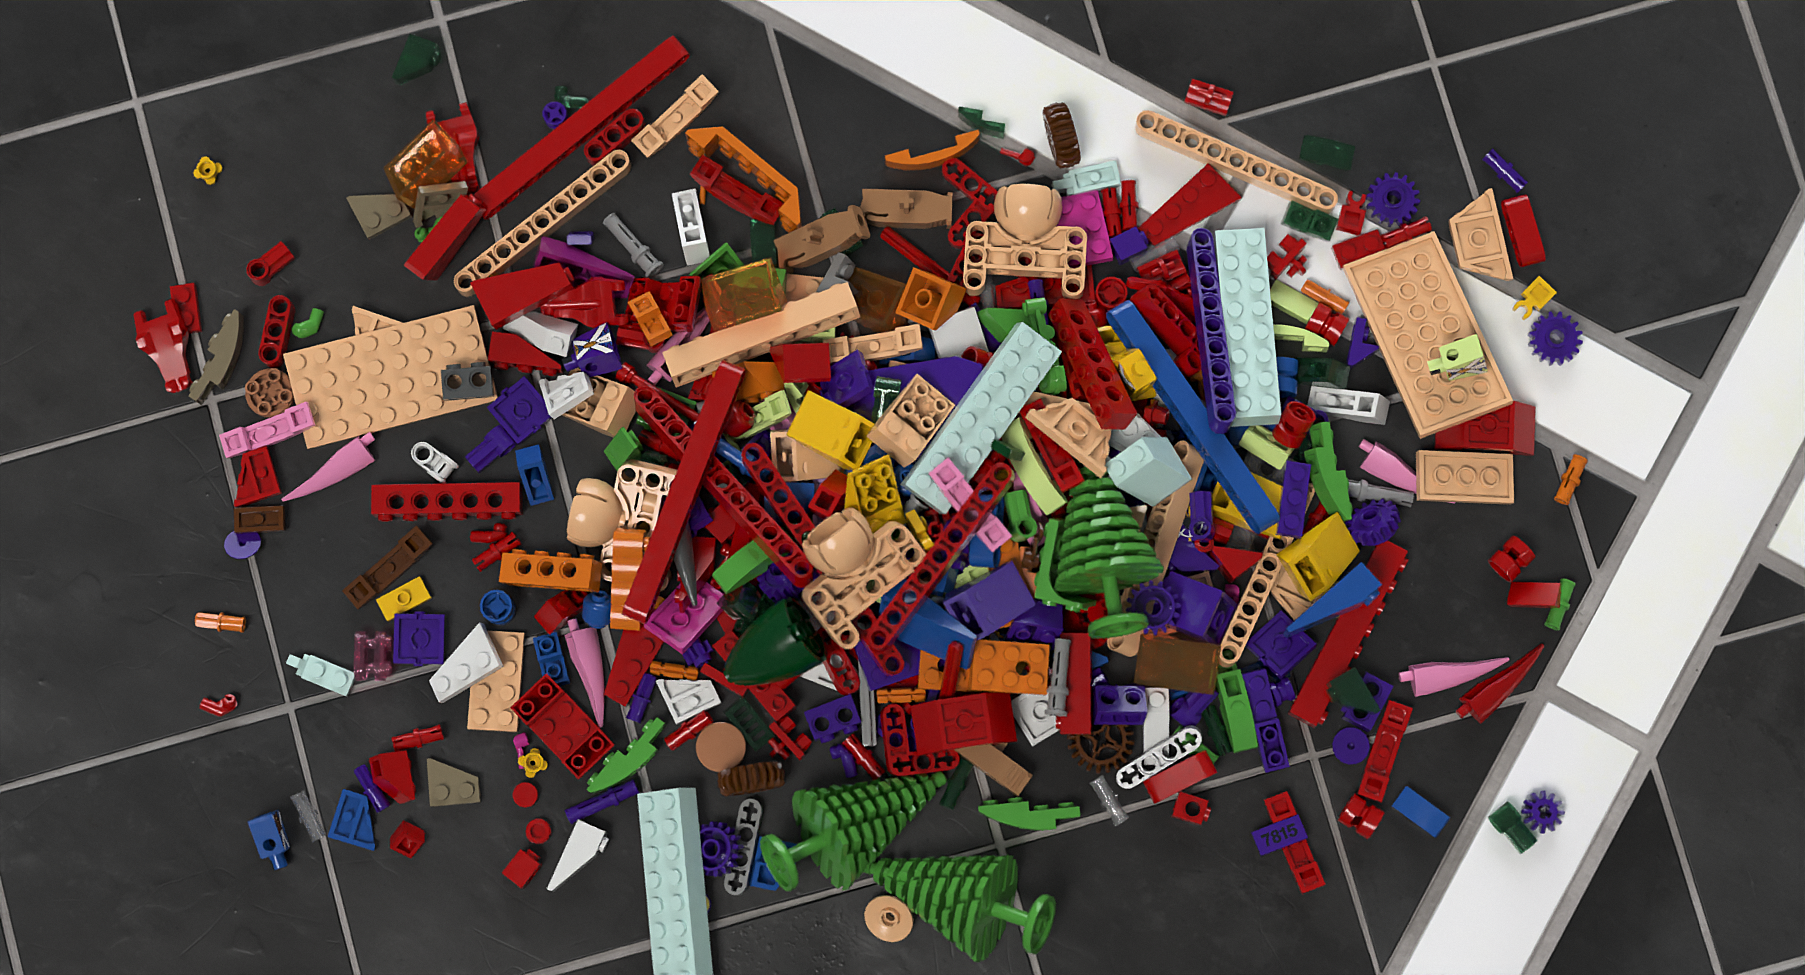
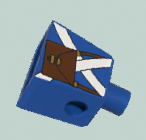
(270, 827)

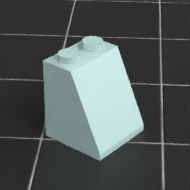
(1149, 470)

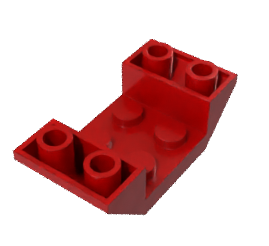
(675, 300)
(1501, 430)
(963, 722)
(562, 726)

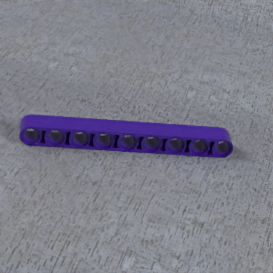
(1208, 339)

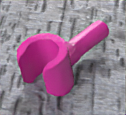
(1233, 592)
(521, 740)

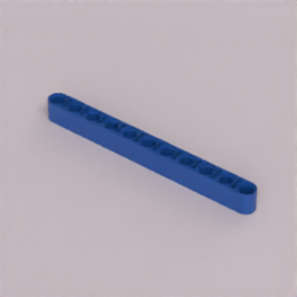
(1193, 419)

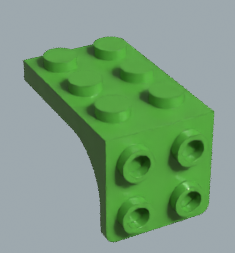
(1047, 575)

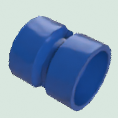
(1287, 370)
(498, 607)

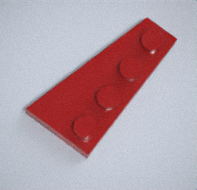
(1195, 201)
(1015, 292)

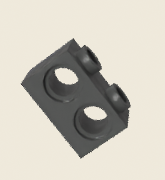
(467, 389)

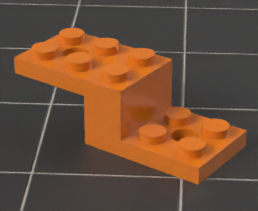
(993, 669)

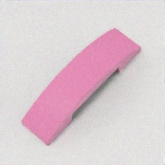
(268, 432)
(957, 491)

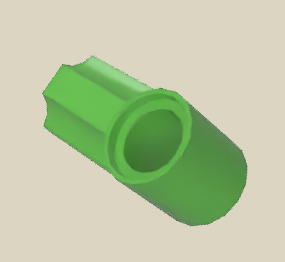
(1019, 513)

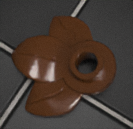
(1030, 556)

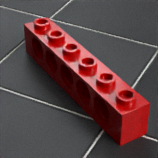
(1092, 364)
(384, 495)

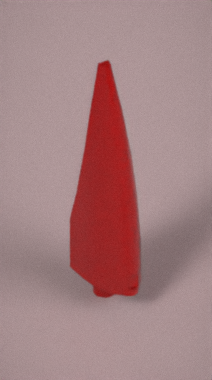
(1492, 692)

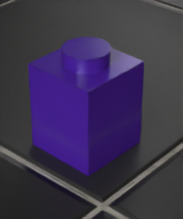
(1128, 245)

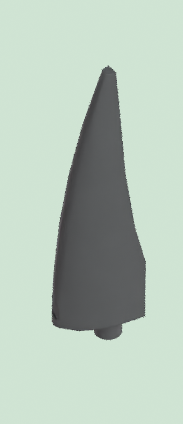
(685, 564)

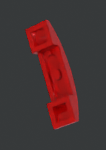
(734, 193)
(1057, 459)
(1384, 750)
(1297, 855)

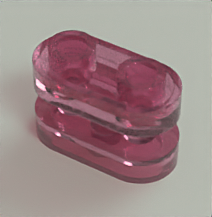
(381, 665)

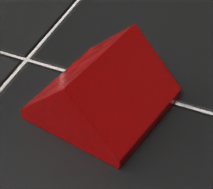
(802, 362)
(1234, 562)

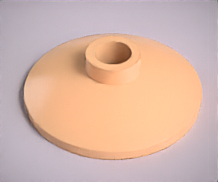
(882, 924)

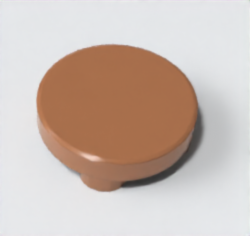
(269, 392)
(720, 746)

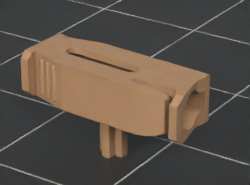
(906, 208)
(821, 239)
(997, 766)

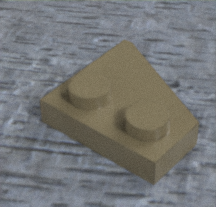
(436, 200)
(378, 212)
(451, 785)

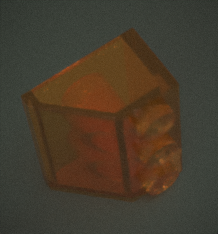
(424, 161)
(743, 294)

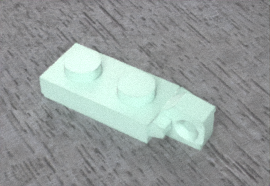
(1089, 179)
(323, 673)

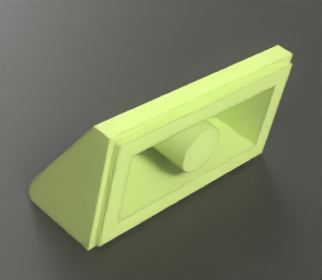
(1292, 302)
(1264, 445)

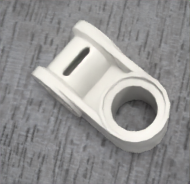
(437, 464)

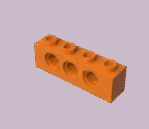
(585, 579)

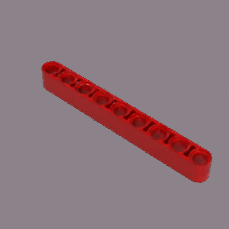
(929, 563)

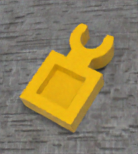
(1536, 296)
(918, 527)

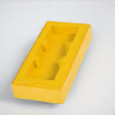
(404, 598)

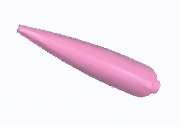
(658, 361)
(340, 466)
(1388, 466)
(587, 658)
(1438, 676)

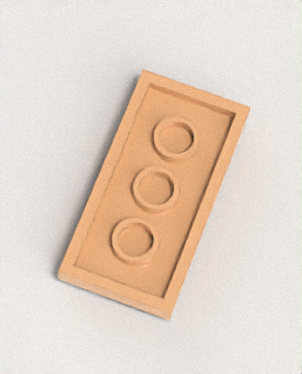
(1464, 477)
(496, 693)

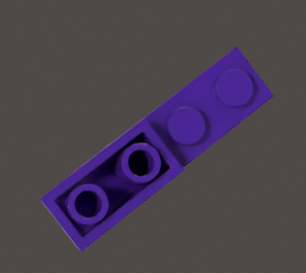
(1267, 725)

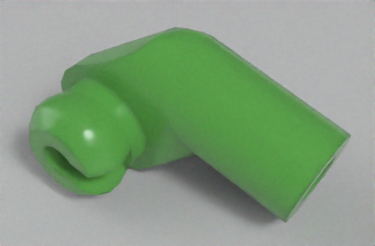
(310, 326)

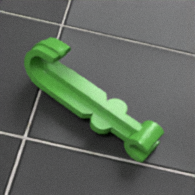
(1055, 378)

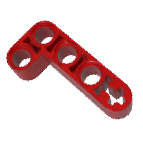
(1170, 326)

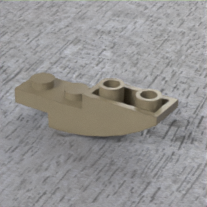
(226, 351)

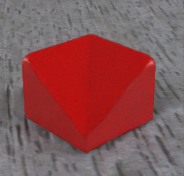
(407, 839)

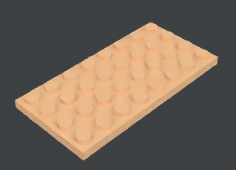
(1412, 312)
(386, 376)

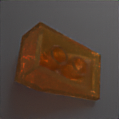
(877, 300)
(1177, 663)

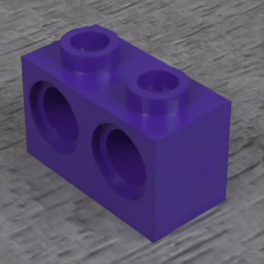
(1380, 698)
(1119, 710)
(830, 712)

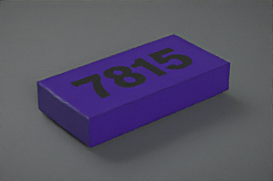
(1279, 835)

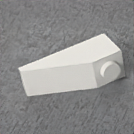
(690, 226)
(545, 332)
(1350, 404)
(1156, 721)
(580, 850)

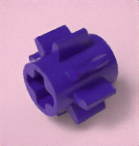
(698, 653)

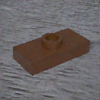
(259, 519)

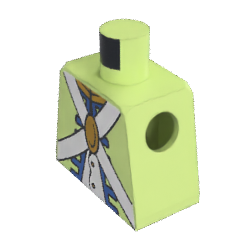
(1459, 359)

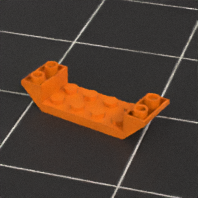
(706, 142)

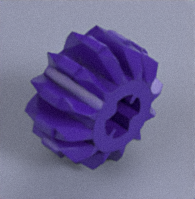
(1551, 810)

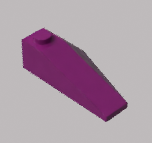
(580, 264)

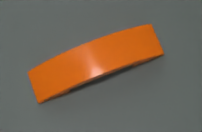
(903, 161)

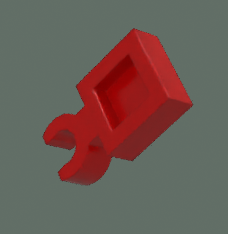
(1351, 216)

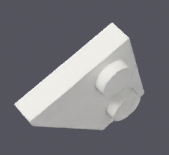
(565, 392)
(688, 697)

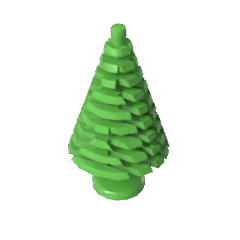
(1104, 552)
(847, 826)
(966, 899)

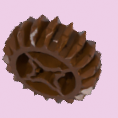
(1061, 135)
(1092, 760)
(751, 778)

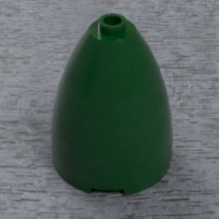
(776, 647)

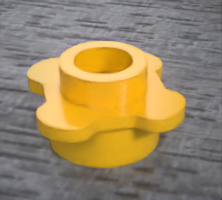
(200, 171)
(535, 756)

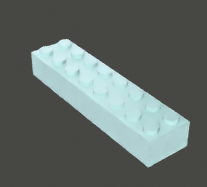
(1248, 324)
(984, 412)
(675, 882)

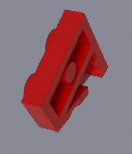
(256, 478)

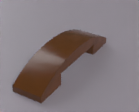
(388, 569)

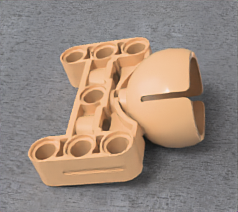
(1028, 229)
(604, 508)
(849, 560)

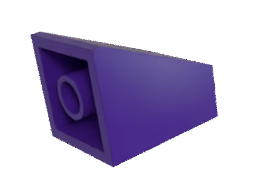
(1203, 609)

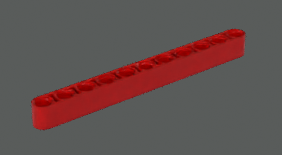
(581, 126)
(684, 492)
(728, 495)
(807, 526)

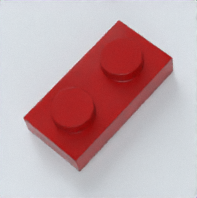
(1357, 248)
(187, 302)

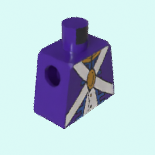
(594, 352)

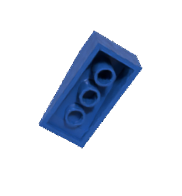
(1347, 595)
(931, 627)

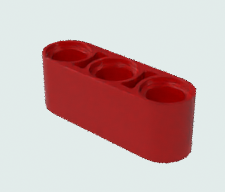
(618, 126)
(1523, 230)
(272, 321)
(1180, 776)

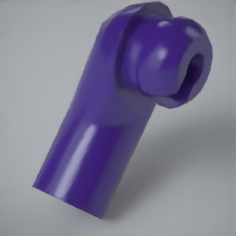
(846, 758)

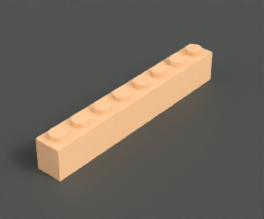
(754, 338)

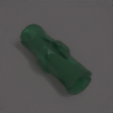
(1216, 731)
(956, 784)

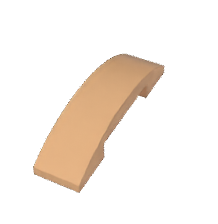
(676, 118)
(877, 346)

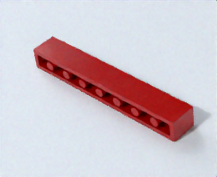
(1345, 638)

